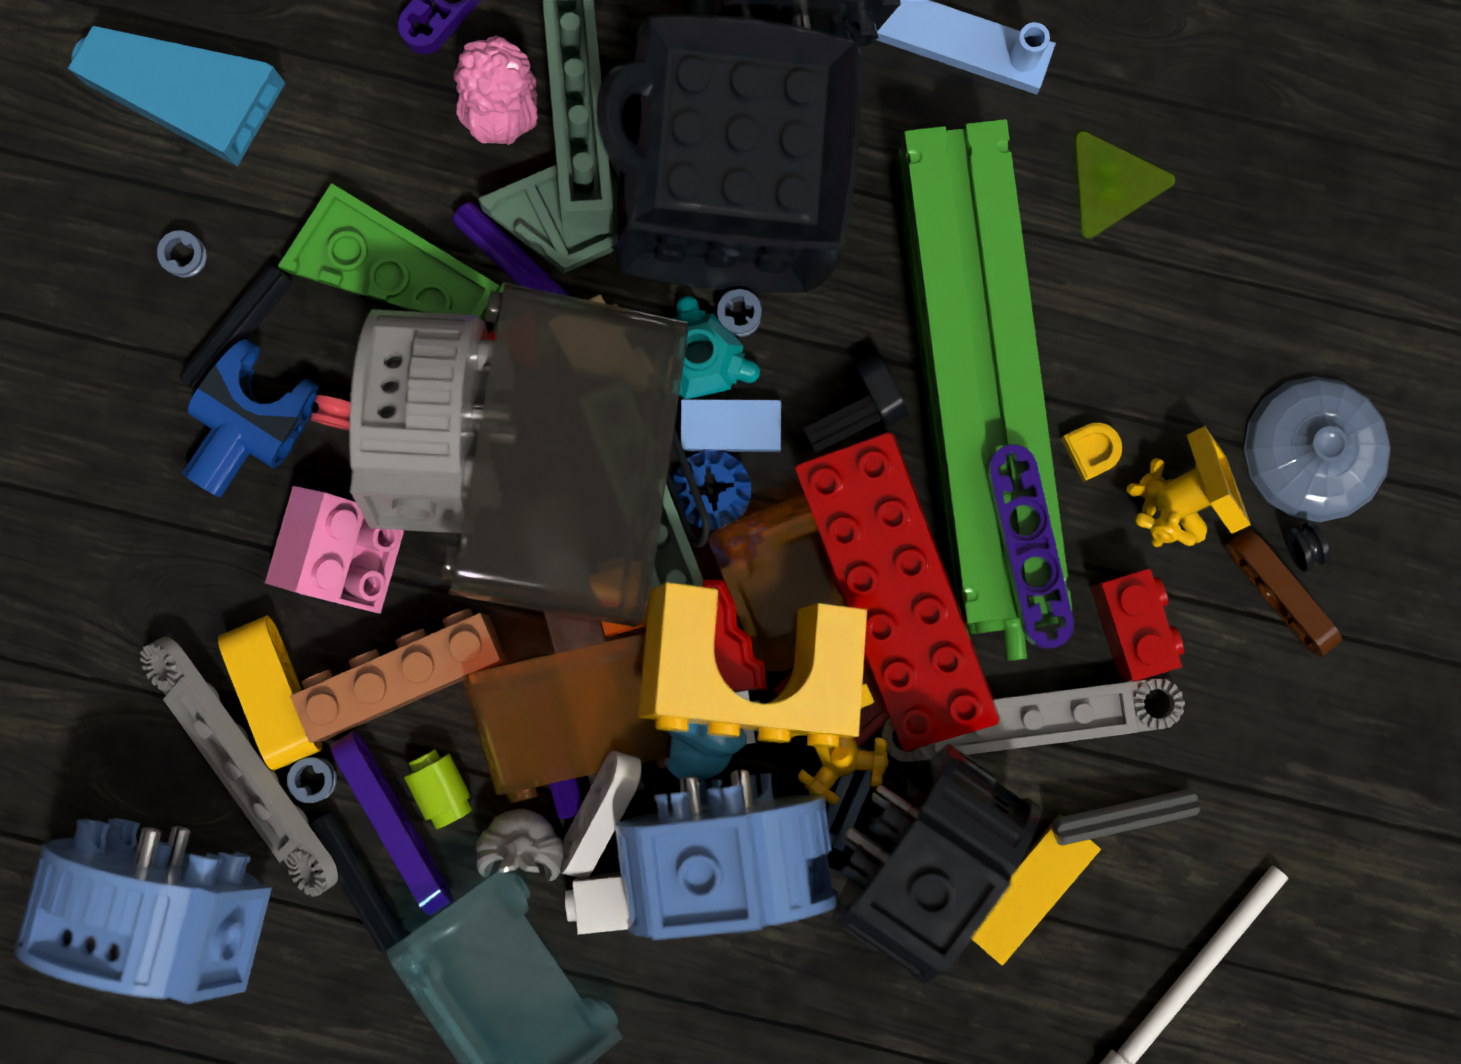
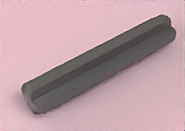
(1125, 816)

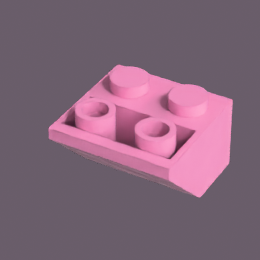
(333, 552)

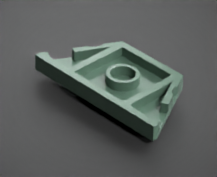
(533, 215)

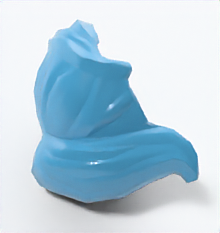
(701, 754)

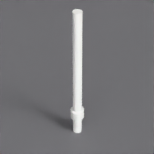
(1198, 969)

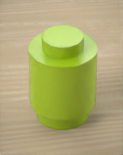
(438, 788)

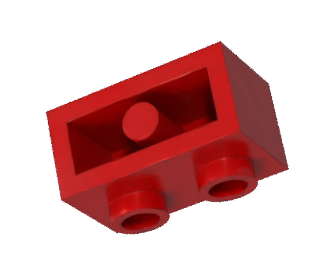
(1137, 625)

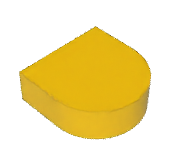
(1093, 449)

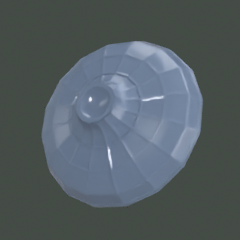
(1316, 449)

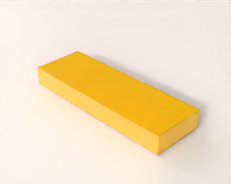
(1034, 889)

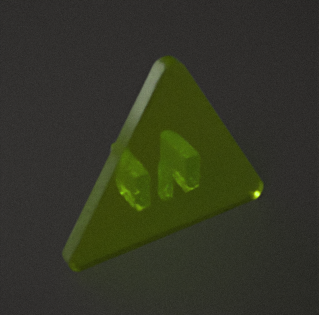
(1113, 183)

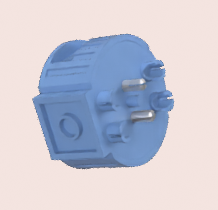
(725, 859)
(142, 914)

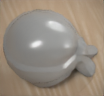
(521, 841)

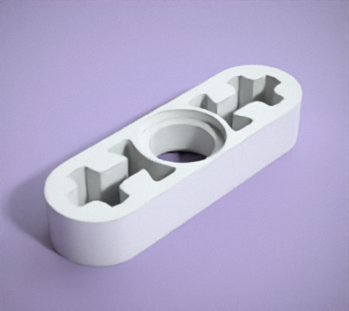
(599, 813)

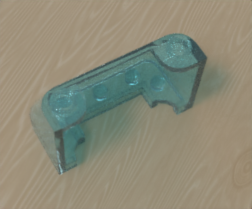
(497, 986)

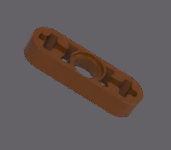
(1283, 592)

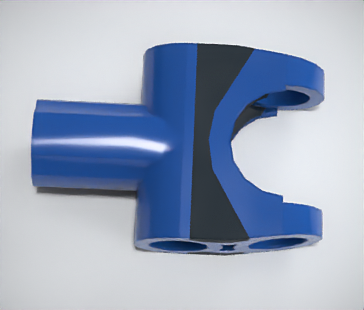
(242, 424)

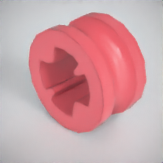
(332, 412)

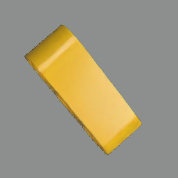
(264, 687)

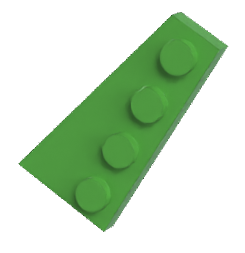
(379, 259)

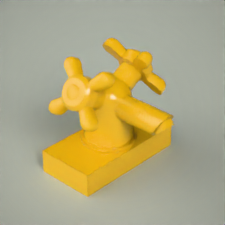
(1181, 498)
(845, 760)

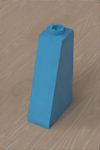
(186, 89)

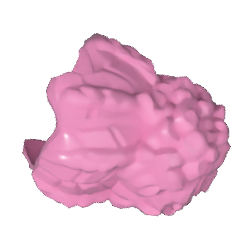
(495, 91)

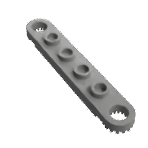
(1058, 719)
(239, 766)

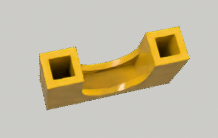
(686, 688)

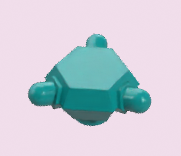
(711, 354)

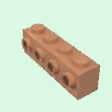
(399, 677)

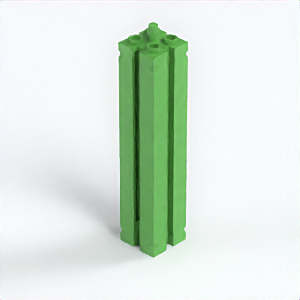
(977, 360)

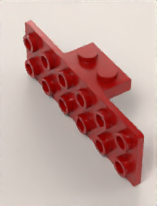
(893, 570)

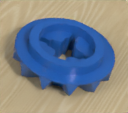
(725, 470)

